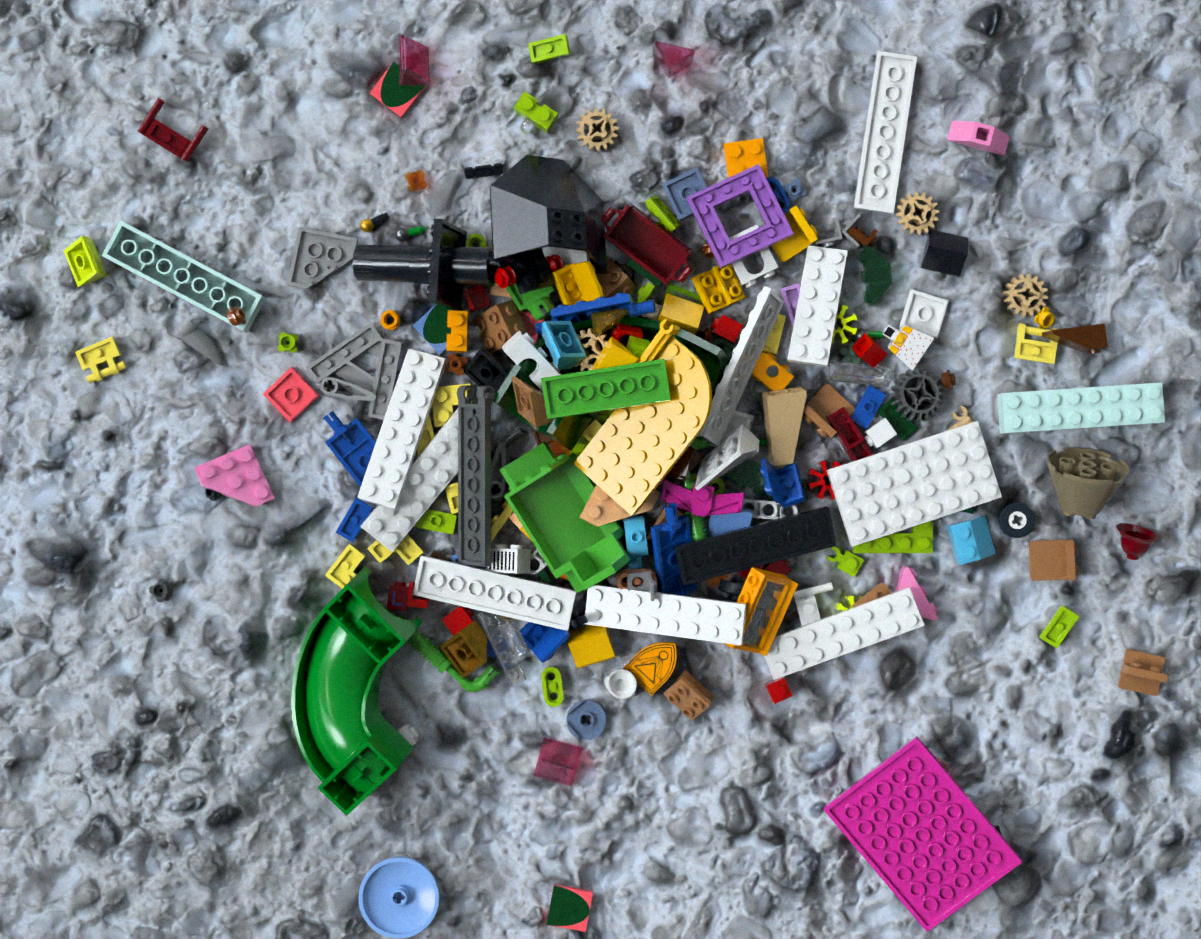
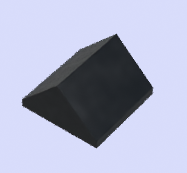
(945, 253)
(486, 370)

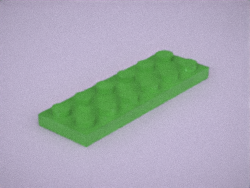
(605, 389)

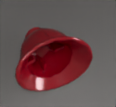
(1135, 539)

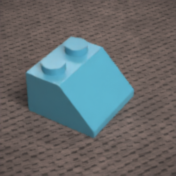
(563, 343)
(970, 540)

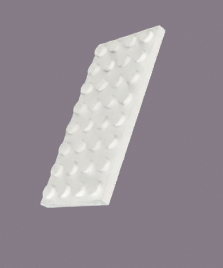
(914, 483)

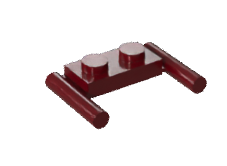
(167, 137)

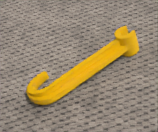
(666, 330)

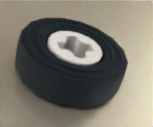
(1007, 516)

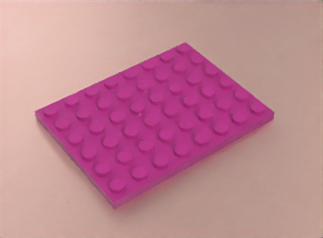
(922, 834)

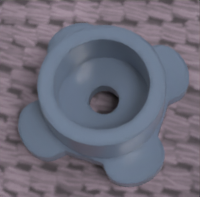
(788, 188)

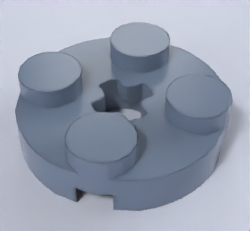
(597, 720)

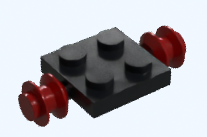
(529, 271)

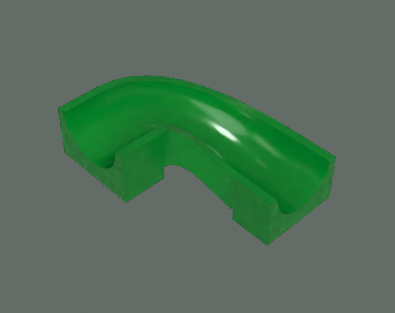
(338, 694)

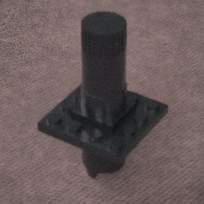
(443, 264)

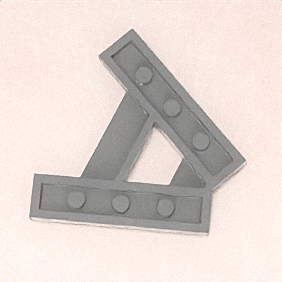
(339, 362)

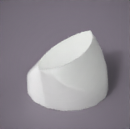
(621, 684)

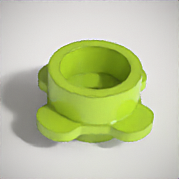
(286, 337)

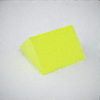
(84, 261)

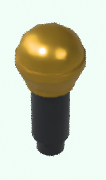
(368, 224)

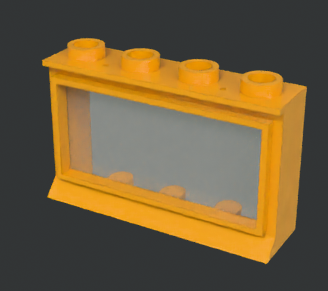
(767, 602)

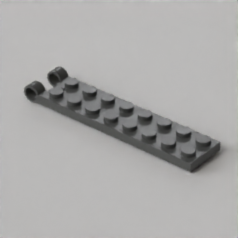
(474, 476)

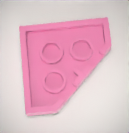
(236, 477)

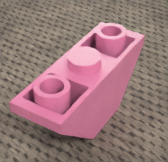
(978, 136)
(907, 579)

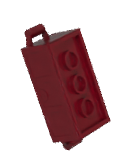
(648, 243)

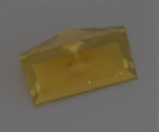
(605, 320)

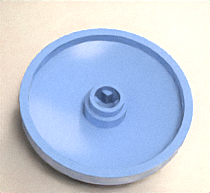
(399, 897)

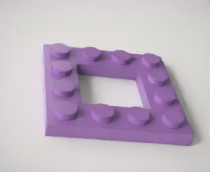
(752, 181)

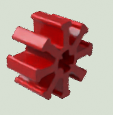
(821, 482)

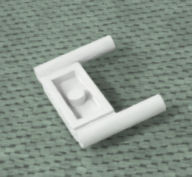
(806, 603)

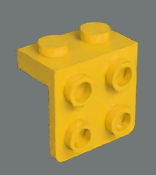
(802, 237)
(577, 283)

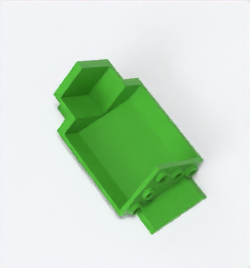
(548, 500)

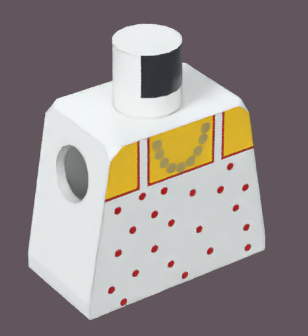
(908, 343)

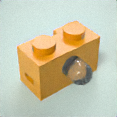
(460, 331)
(771, 373)

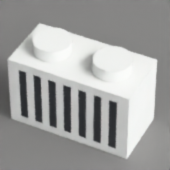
(510, 559)

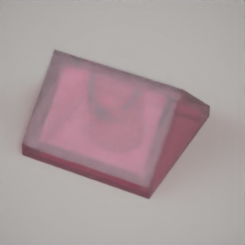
(673, 57)
(412, 62)
(558, 761)

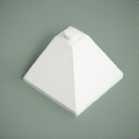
(726, 456)

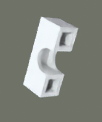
(521, 347)

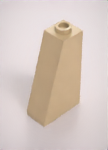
(782, 423)

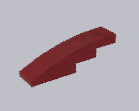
(849, 435)

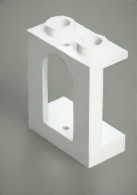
(769, 264)

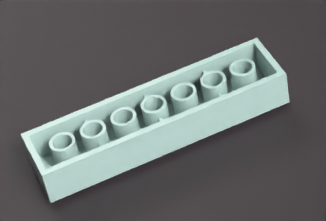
(181, 275)
(1081, 408)

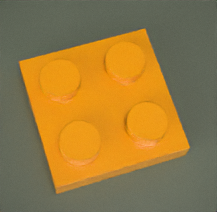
(744, 155)

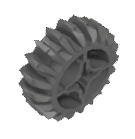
(931, 397)

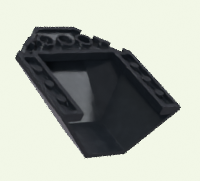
(546, 205)

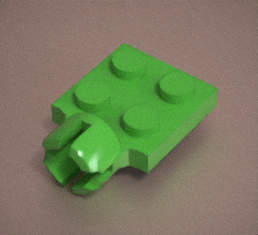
(533, 301)

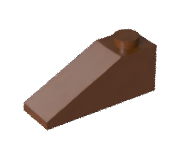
(1082, 338)

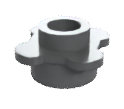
(160, 596)

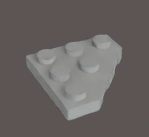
(318, 256)

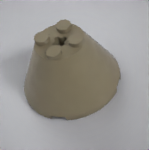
(1085, 479)

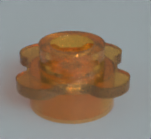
(410, 177)

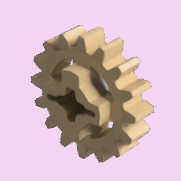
(591, 136)
(920, 220)
(1024, 304)
(594, 342)

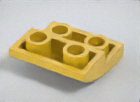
(718, 288)

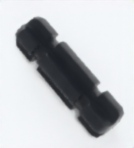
(483, 171)

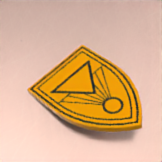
(653, 665)

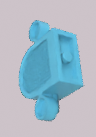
(635, 540)

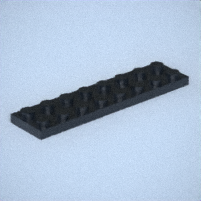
(755, 545)

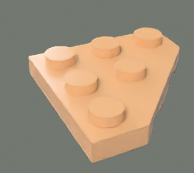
(603, 509)

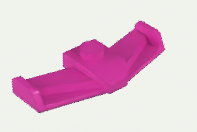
(702, 501)

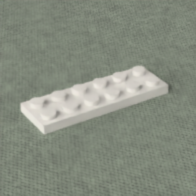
(817, 306)

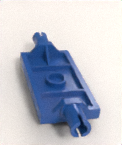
(582, 310)
(351, 445)
(664, 537)

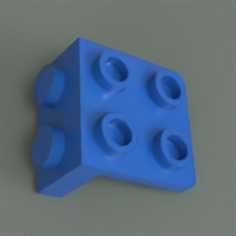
(783, 484)
(543, 639)

